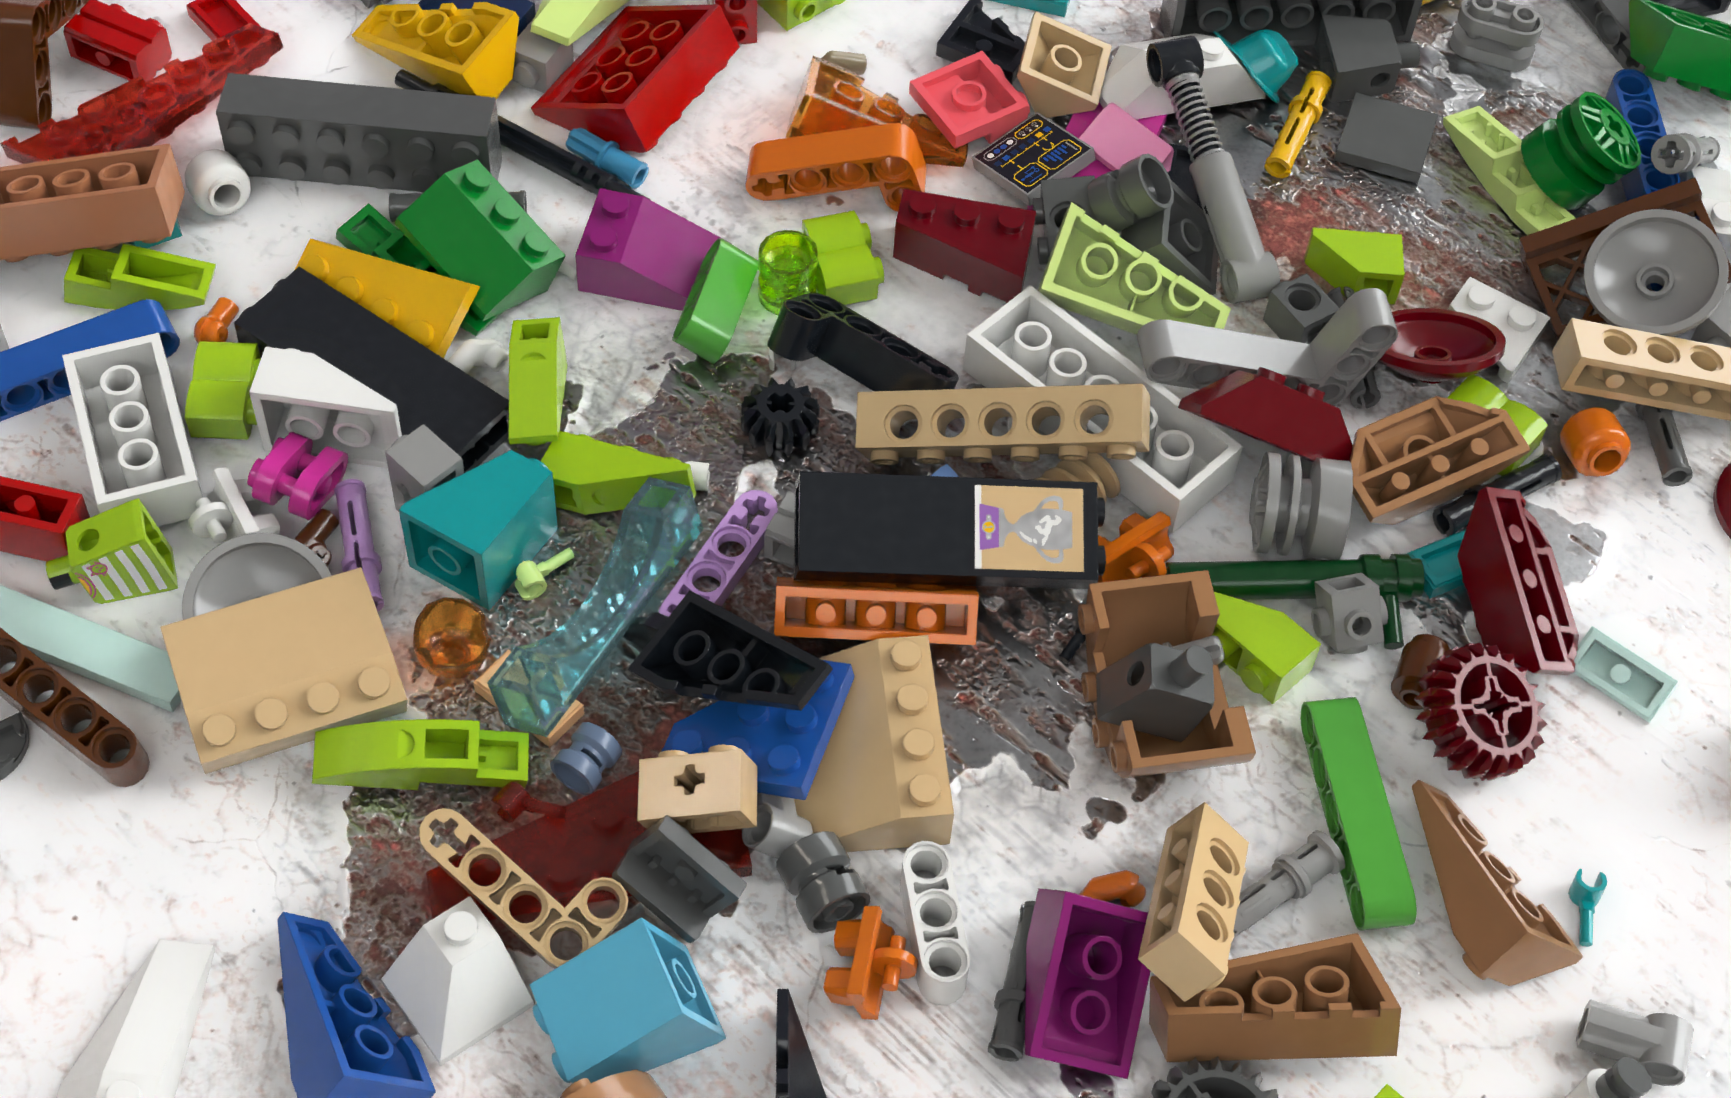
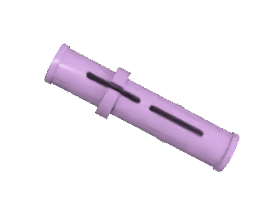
(352, 512)

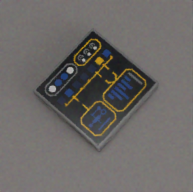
(1032, 153)

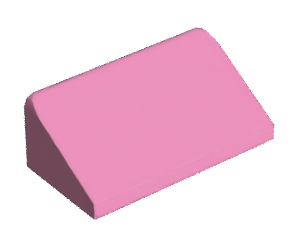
(1122, 138)

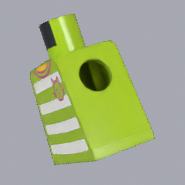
(116, 556)

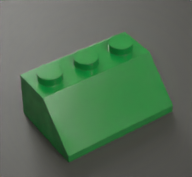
(1681, 46)
(481, 237)

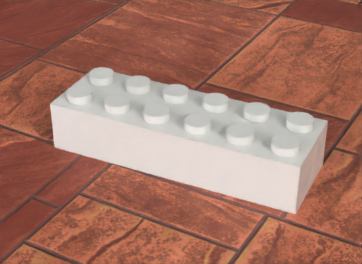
(1042, 345)

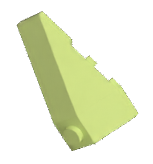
(570, 19)

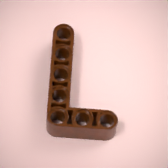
(25, 57)
(65, 710)

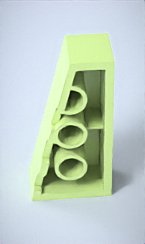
(1117, 283)

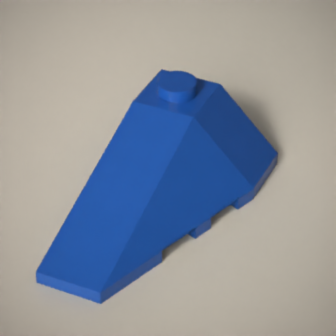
(335, 1027)

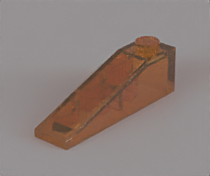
(836, 101)

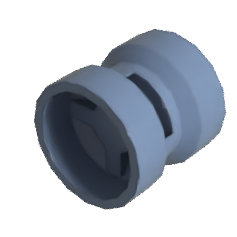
(586, 758)

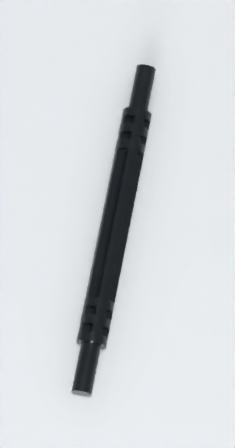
(534, 147)

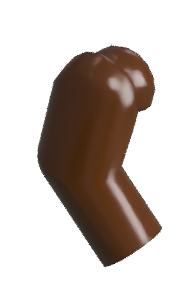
(317, 532)

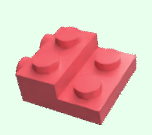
(970, 100)

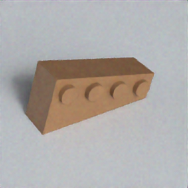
(1283, 1005)

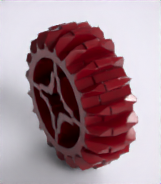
(1480, 711)

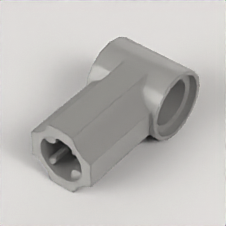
(776, 825)
(1655, 1041)

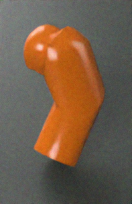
(215, 324)

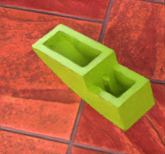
(133, 275)

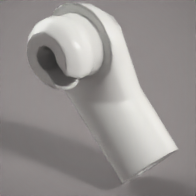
(480, 354)

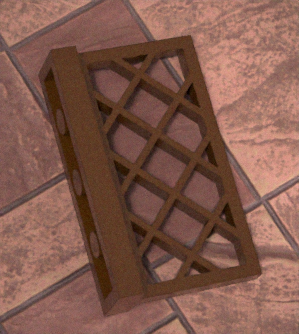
(1576, 236)

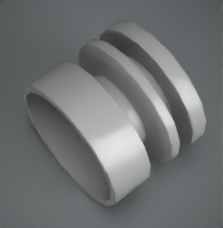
(1307, 507)

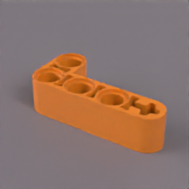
(838, 162)

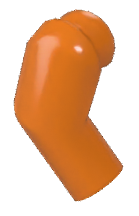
(1116, 885)

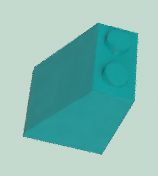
(481, 526)

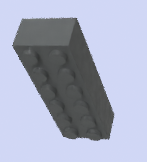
(1293, 19)
(354, 132)

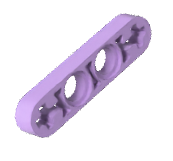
(715, 564)

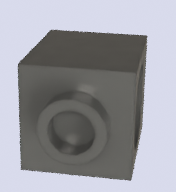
(1298, 309)

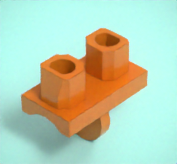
(1139, 549)
(876, 963)

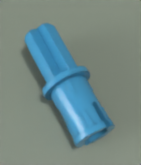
(608, 157)

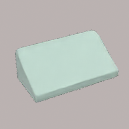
(1622, 674)

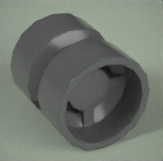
(1130, 193)
(820, 878)

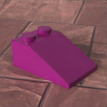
(640, 251)
(1084, 982)

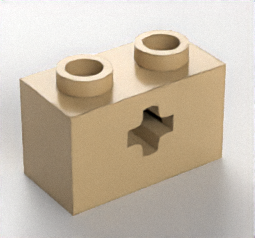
(719, 804)

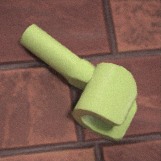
(530, 577)

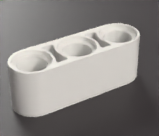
(929, 944)

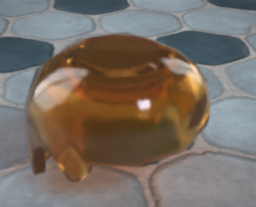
(451, 638)

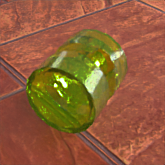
(786, 268)

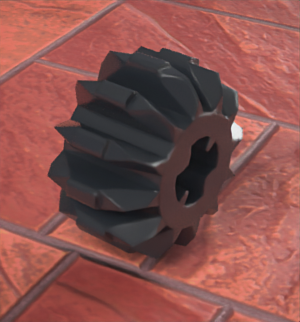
(780, 417)

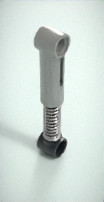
(1246, 267)

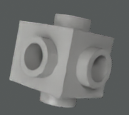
(1349, 613)

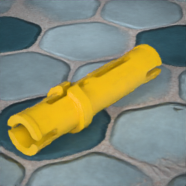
(1303, 113)

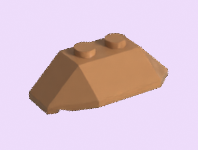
(1429, 456)

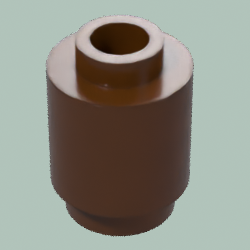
(1413, 665)

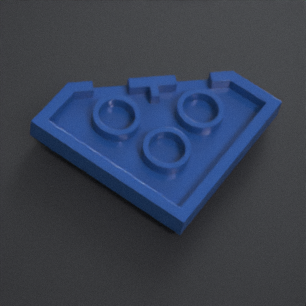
(778, 740)

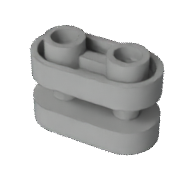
(1497, 33)

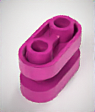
(297, 474)

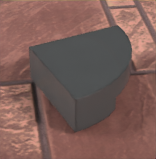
(13, 743)

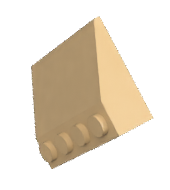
(283, 668)
(886, 758)

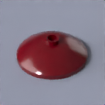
(1442, 345)

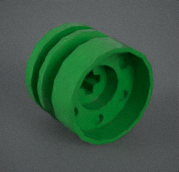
(1581, 151)

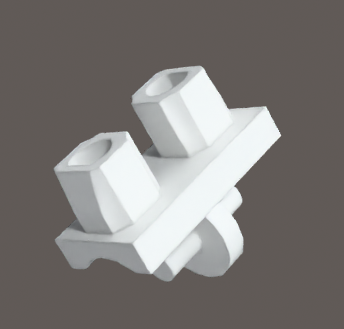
(227, 511)

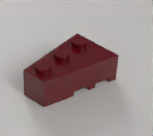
(966, 241)

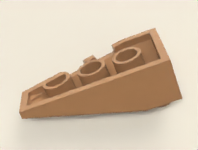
(1489, 917)

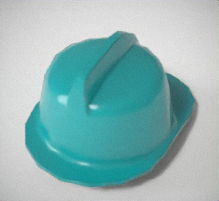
(1266, 58)

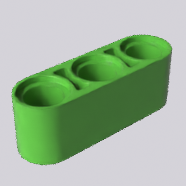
(716, 301)

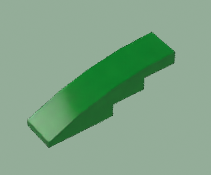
(376, 236)

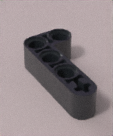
(855, 346)

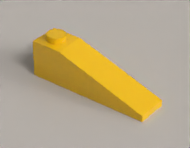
(449, 46)

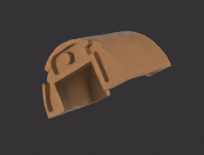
(1158, 610)

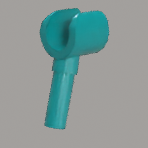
(1586, 898)

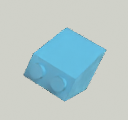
(625, 1006)

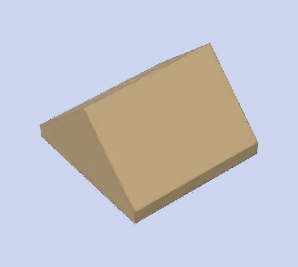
(1061, 68)

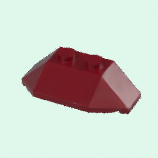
(1274, 414)
(1517, 585)

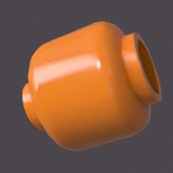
(1595, 442)

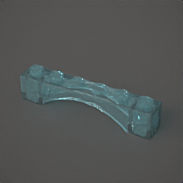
(547, 676)

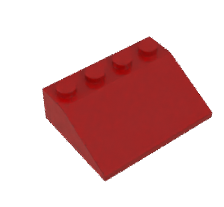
(641, 73)

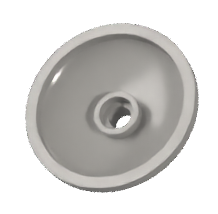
(1656, 249)
(247, 570)

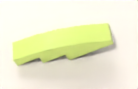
(1499, 165)

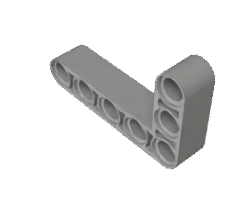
(1332, 362)

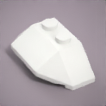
(1131, 88)

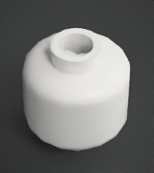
(217, 182)

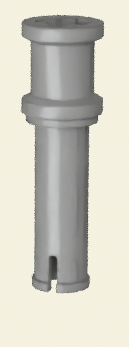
(1684, 161)
(1289, 878)

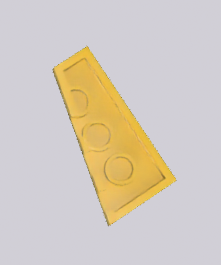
(408, 298)

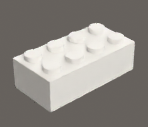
(133, 428)

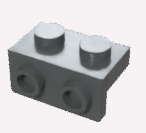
(677, 878)

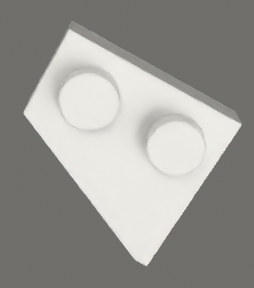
(1517, 321)

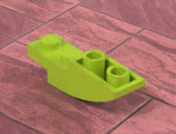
(417, 751)

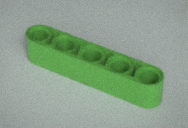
(1358, 814)

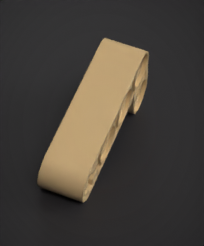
(514, 883)

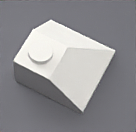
(456, 981)

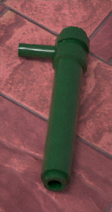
(1397, 579)

